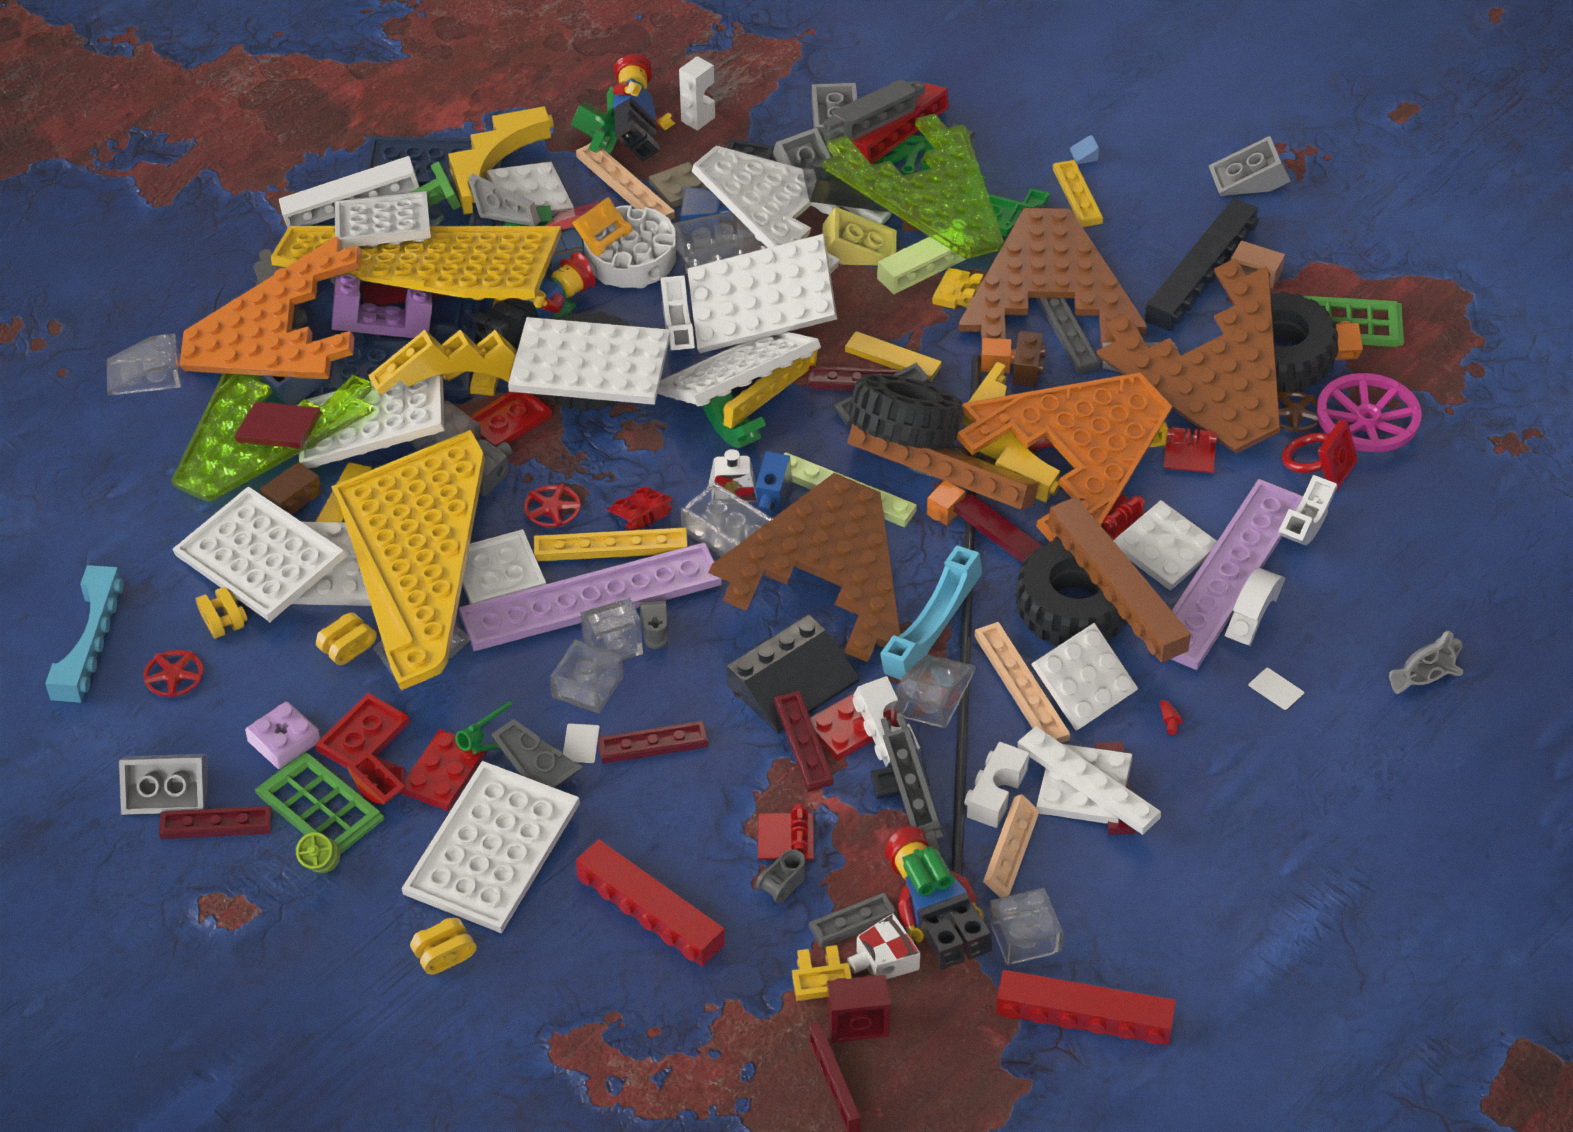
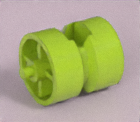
(318, 852)

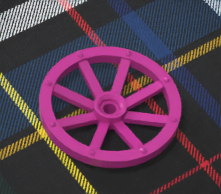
(1368, 415)

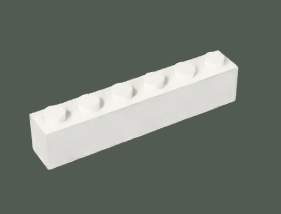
(319, 202)

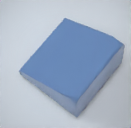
(1085, 150)

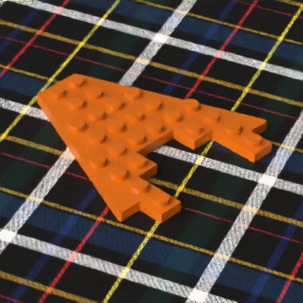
(256, 328)
(1094, 424)

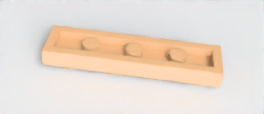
(1011, 846)

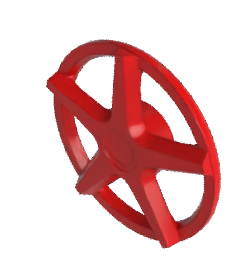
(552, 506)
(173, 673)

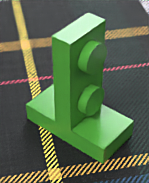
(439, 188)

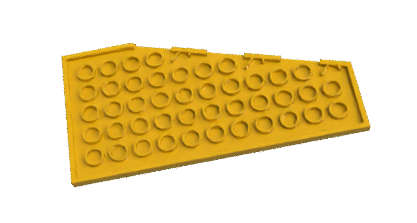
(453, 262)

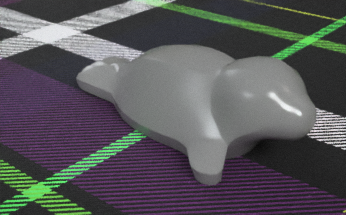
(1429, 664)

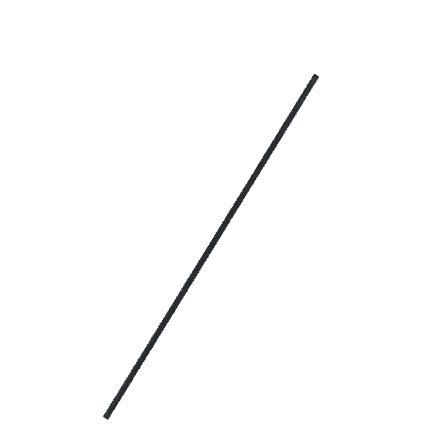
(965, 650)

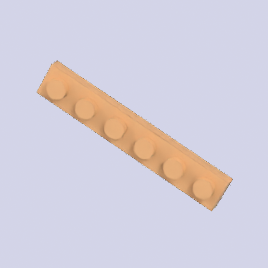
(623, 181)
(1020, 681)

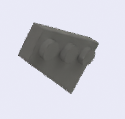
(533, 756)

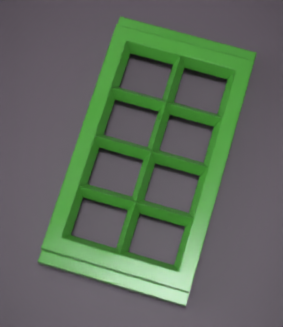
(1394, 323)
(294, 768)

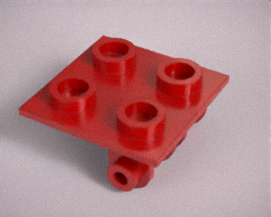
(1189, 450)
(641, 508)
(1123, 515)
(785, 832)

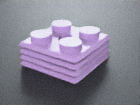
(282, 735)

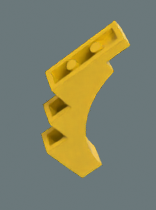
(488, 148)
(428, 358)
(1008, 449)

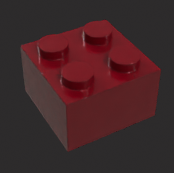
(858, 1008)

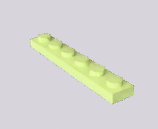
(810, 475)

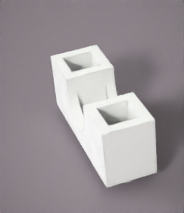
(694, 80)
(872, 701)
(1003, 767)

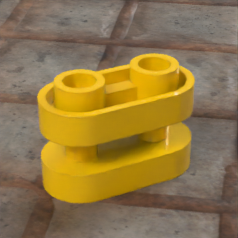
(227, 602)
(346, 638)
(443, 945)

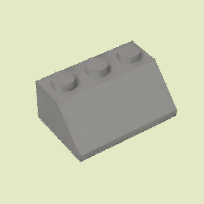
(163, 783)

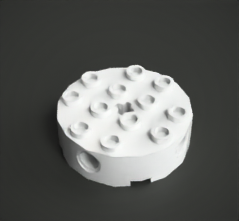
(641, 255)

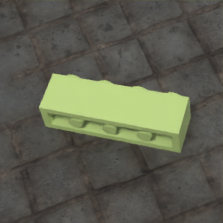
(915, 264)

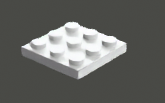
(535, 182)
(1165, 545)
(500, 567)
(1084, 676)
(1064, 800)

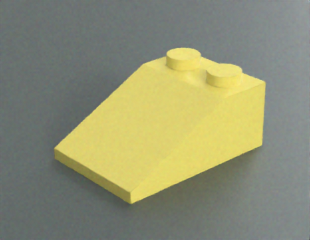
(857, 238)

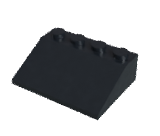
(829, 189)
(791, 661)

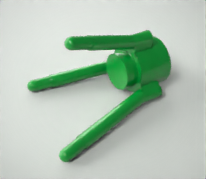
(473, 735)

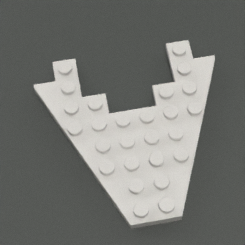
(766, 196)

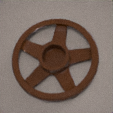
(1296, 411)

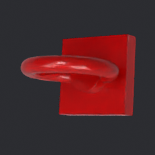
(1335, 454)

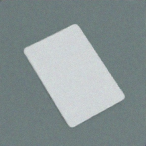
(1276, 688)
(581, 742)

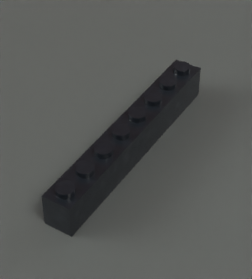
(1198, 266)

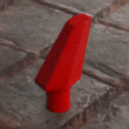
(1170, 717)

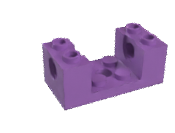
(371, 319)

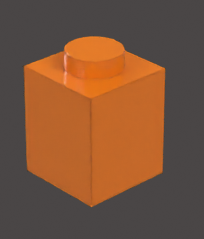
(1349, 341)
(996, 351)
(942, 502)

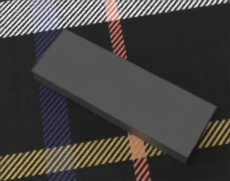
(851, 920)

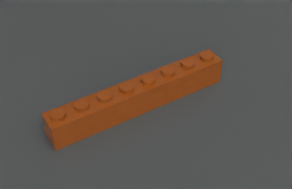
(954, 468)
(1119, 580)

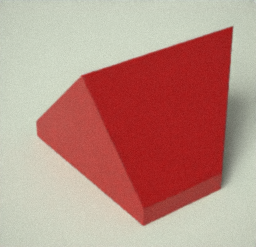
(377, 778)

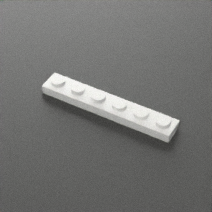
(1089, 780)

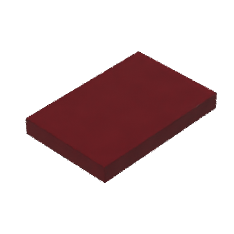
(278, 425)

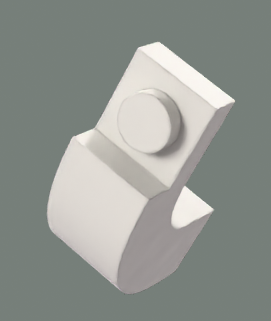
(676, 313)
(1309, 516)
(1251, 604)

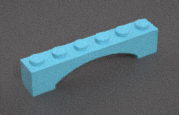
(958, 578)
(71, 676)

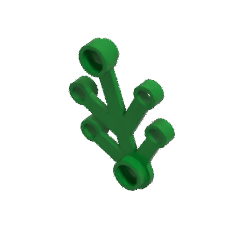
(909, 152)

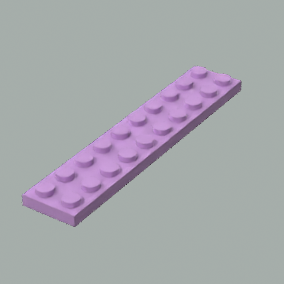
(1238, 552)
(561, 602)

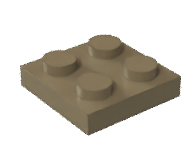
(672, 182)

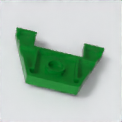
(1008, 210)

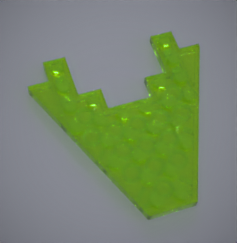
(940, 201)
(219, 464)

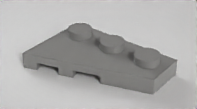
(502, 204)

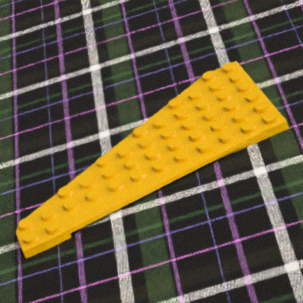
(412, 548)

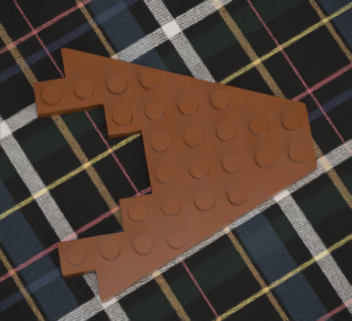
(1047, 259)
(1223, 383)
(834, 535)

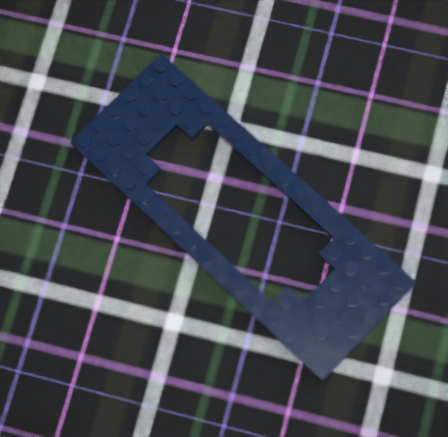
(371, 349)

